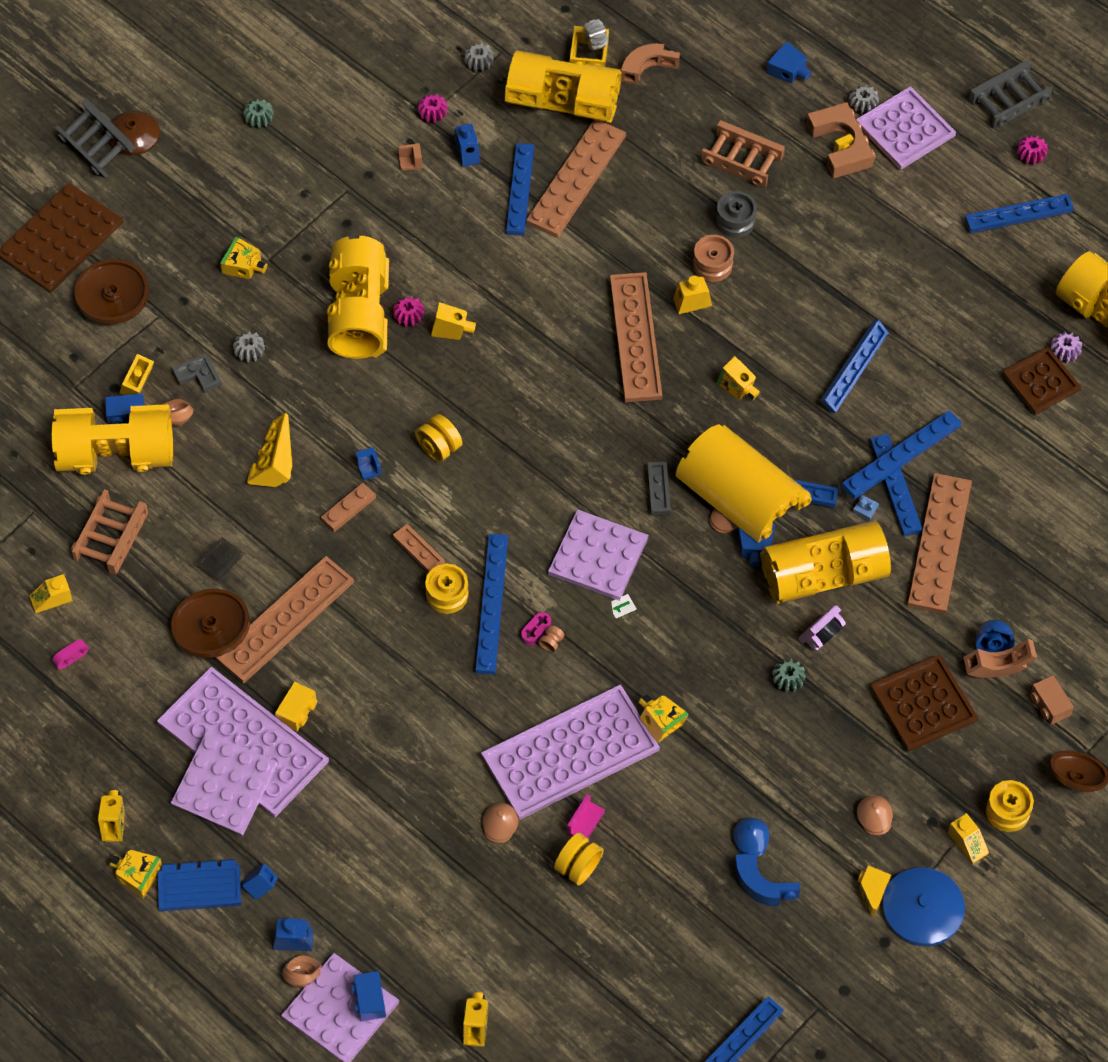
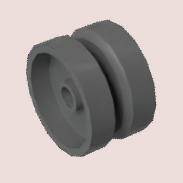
(736, 214)

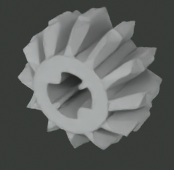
(595, 34)
(478, 57)
(863, 99)
(248, 346)

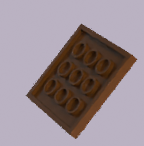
(924, 703)

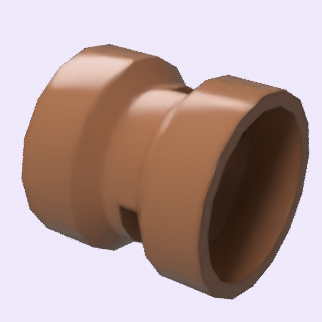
(552, 637)

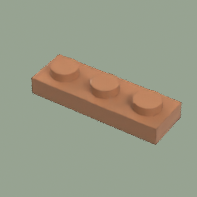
(348, 507)
(418, 548)

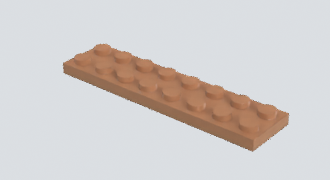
(576, 178)
(636, 337)
(939, 543)
(286, 618)

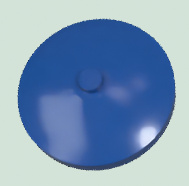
(923, 906)

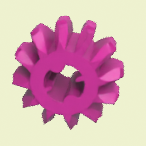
(432, 108)
(1032, 149)
(408, 311)

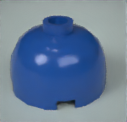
(994, 636)

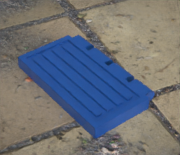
(199, 887)

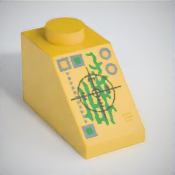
(51, 594)
(968, 838)
(873, 887)

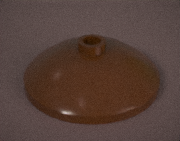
(139, 129)
(1079, 771)

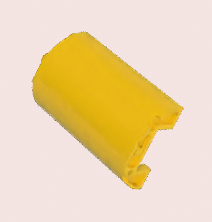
(740, 481)

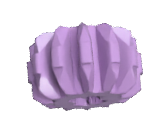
(1066, 346)

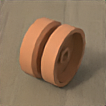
(713, 258)

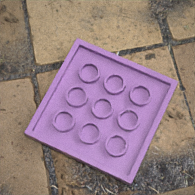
(905, 128)
(598, 555)
(224, 783)
(328, 1014)

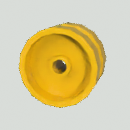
(438, 438)
(446, 588)
(1009, 806)
(578, 858)

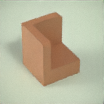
(410, 157)

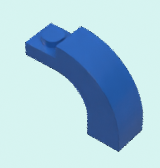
(760, 888)

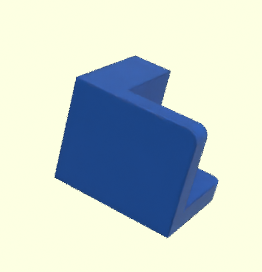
(368, 463)
(260, 881)

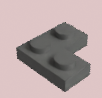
(200, 369)

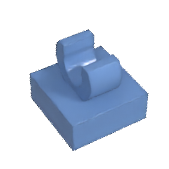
(865, 508)

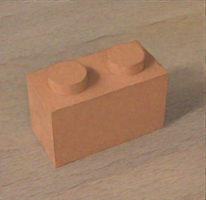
(1051, 700)

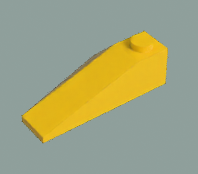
(275, 456)

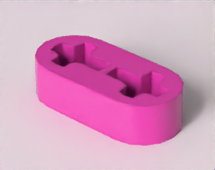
(532, 627)
(70, 654)

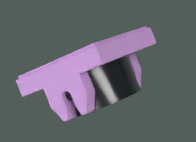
(823, 629)

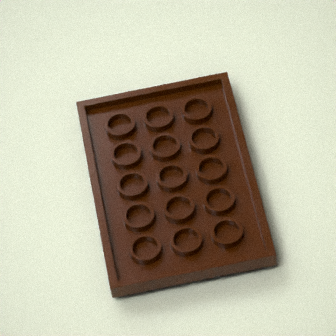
(59, 237)

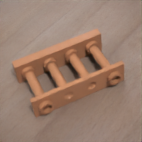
(744, 139)
(121, 545)

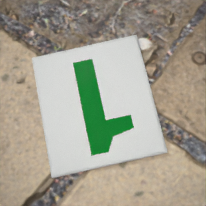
(623, 606)

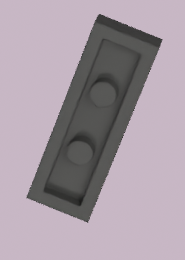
(659, 488)

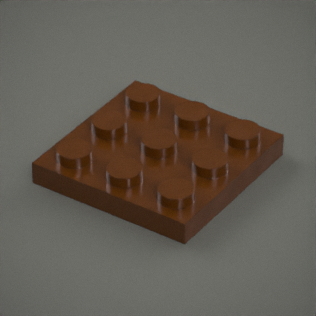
(1041, 381)

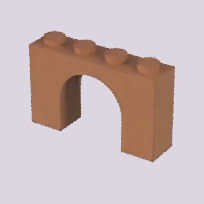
(842, 120)

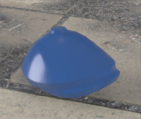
(751, 836)

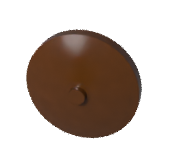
(111, 291)
(210, 623)

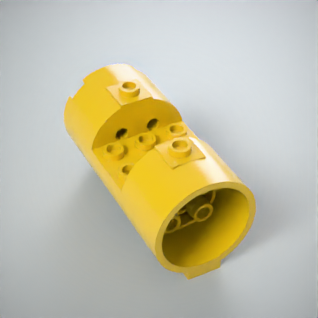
(563, 86)
(1086, 287)
(356, 318)
(145, 438)
(826, 561)

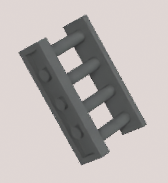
(1009, 79)
(100, 122)

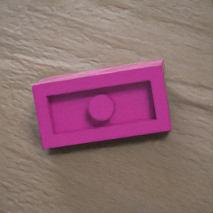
(585, 818)

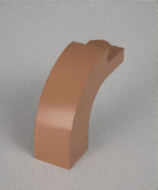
(645, 57)
(999, 664)

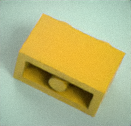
(136, 376)
(296, 706)

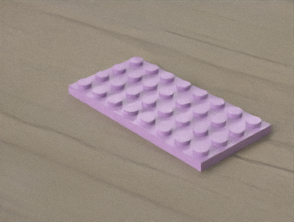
(228, 712)
(570, 752)

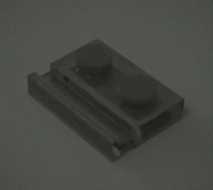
(219, 559)

